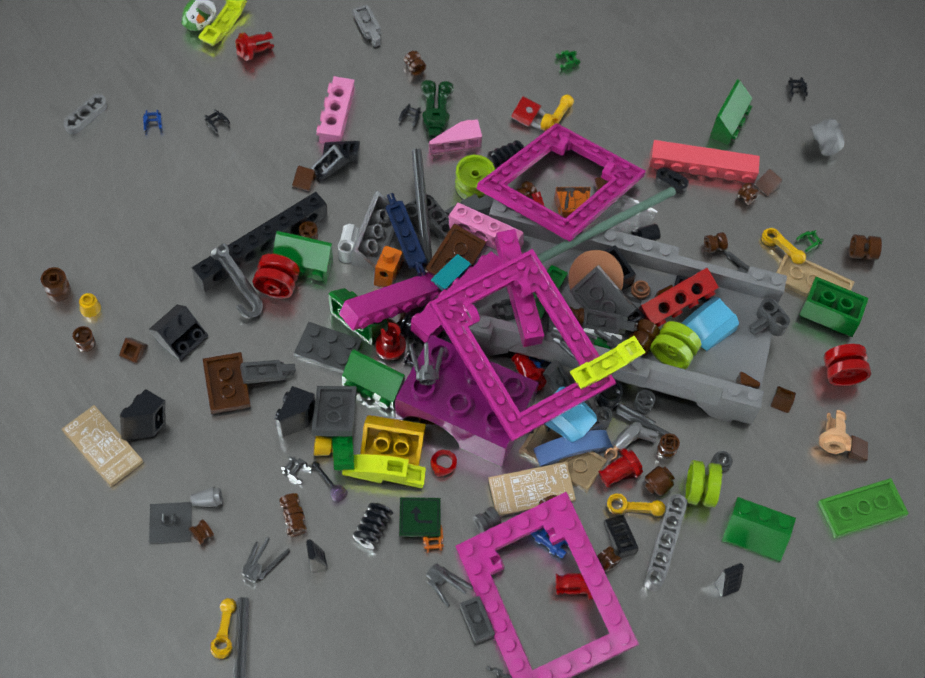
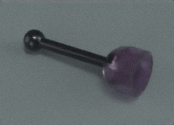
(337, 492)

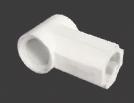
(346, 242)

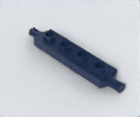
(406, 234)

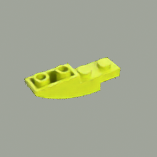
(387, 468)

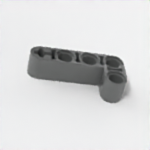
(434, 211)

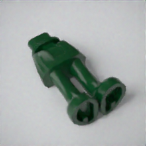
(436, 118)

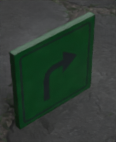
(420, 517)

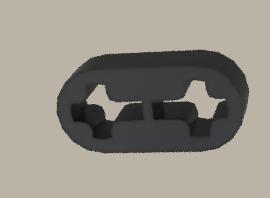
(671, 180)

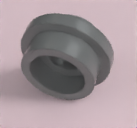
(724, 456)

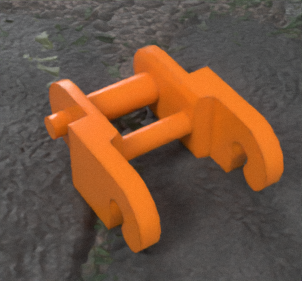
(435, 546)

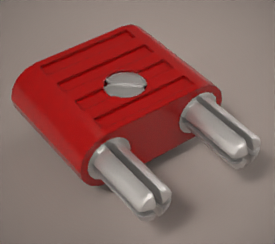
(526, 112)

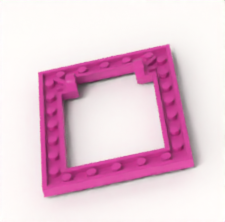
(617, 171)
(531, 277)
(560, 523)

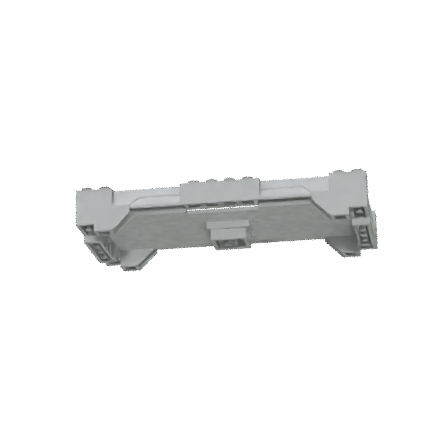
(710, 375)

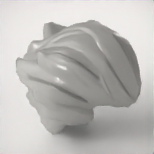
(828, 136)

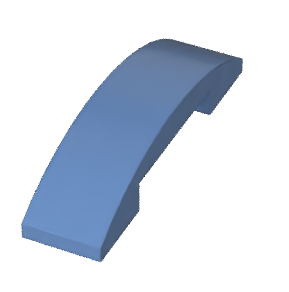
(561, 448)

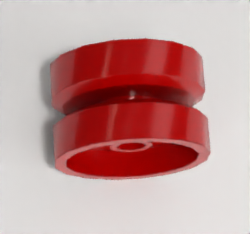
(276, 276)
(847, 365)

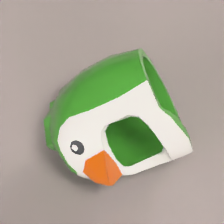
(194, 18)

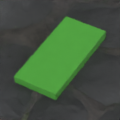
(863, 508)

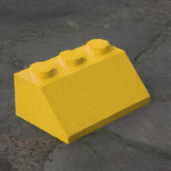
(393, 438)

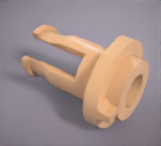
(835, 438)

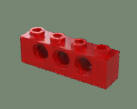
(702, 279)

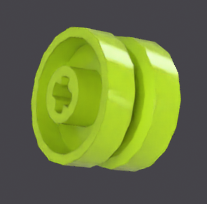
(469, 172)
(676, 345)
(703, 483)

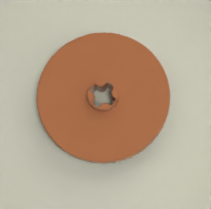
(589, 260)

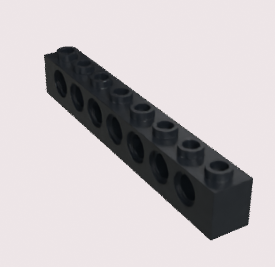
(261, 240)

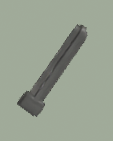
(222, 254)

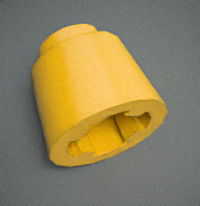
(89, 305)
(322, 446)

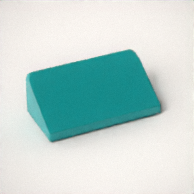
(451, 271)

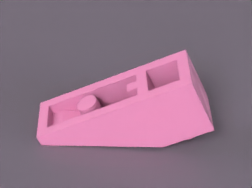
(459, 137)

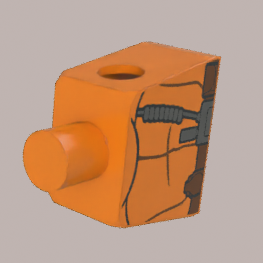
(570, 198)
(391, 262)

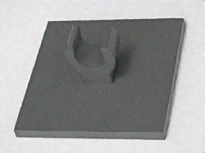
(170, 522)

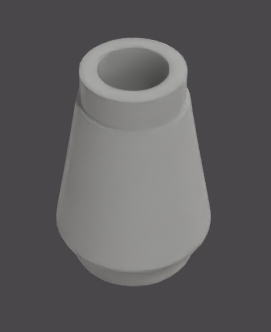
(209, 498)

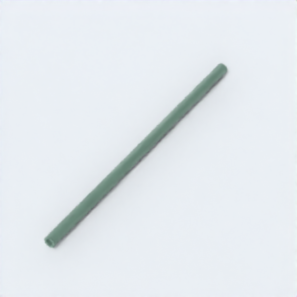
(607, 224)

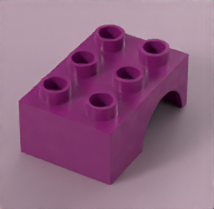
(460, 405)

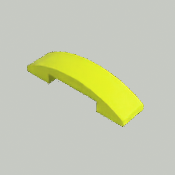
(223, 22)
(607, 363)

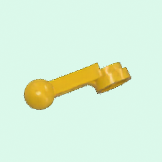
(549, 120)
(797, 256)
(656, 508)
(227, 607)

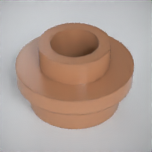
(640, 285)

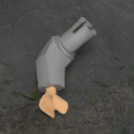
(629, 435)

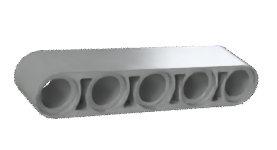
(661, 550)

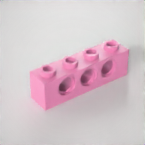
(336, 110)
(480, 224)

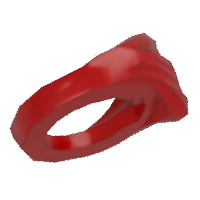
(439, 470)

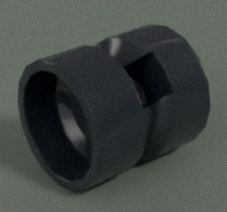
(610, 397)

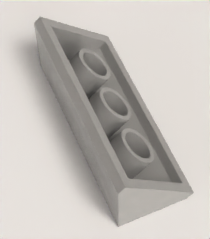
(373, 235)

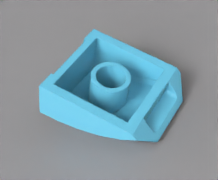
(712, 322)
(574, 422)

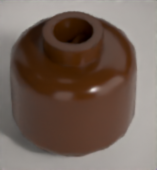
(659, 481)

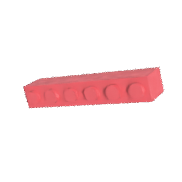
(704, 161)

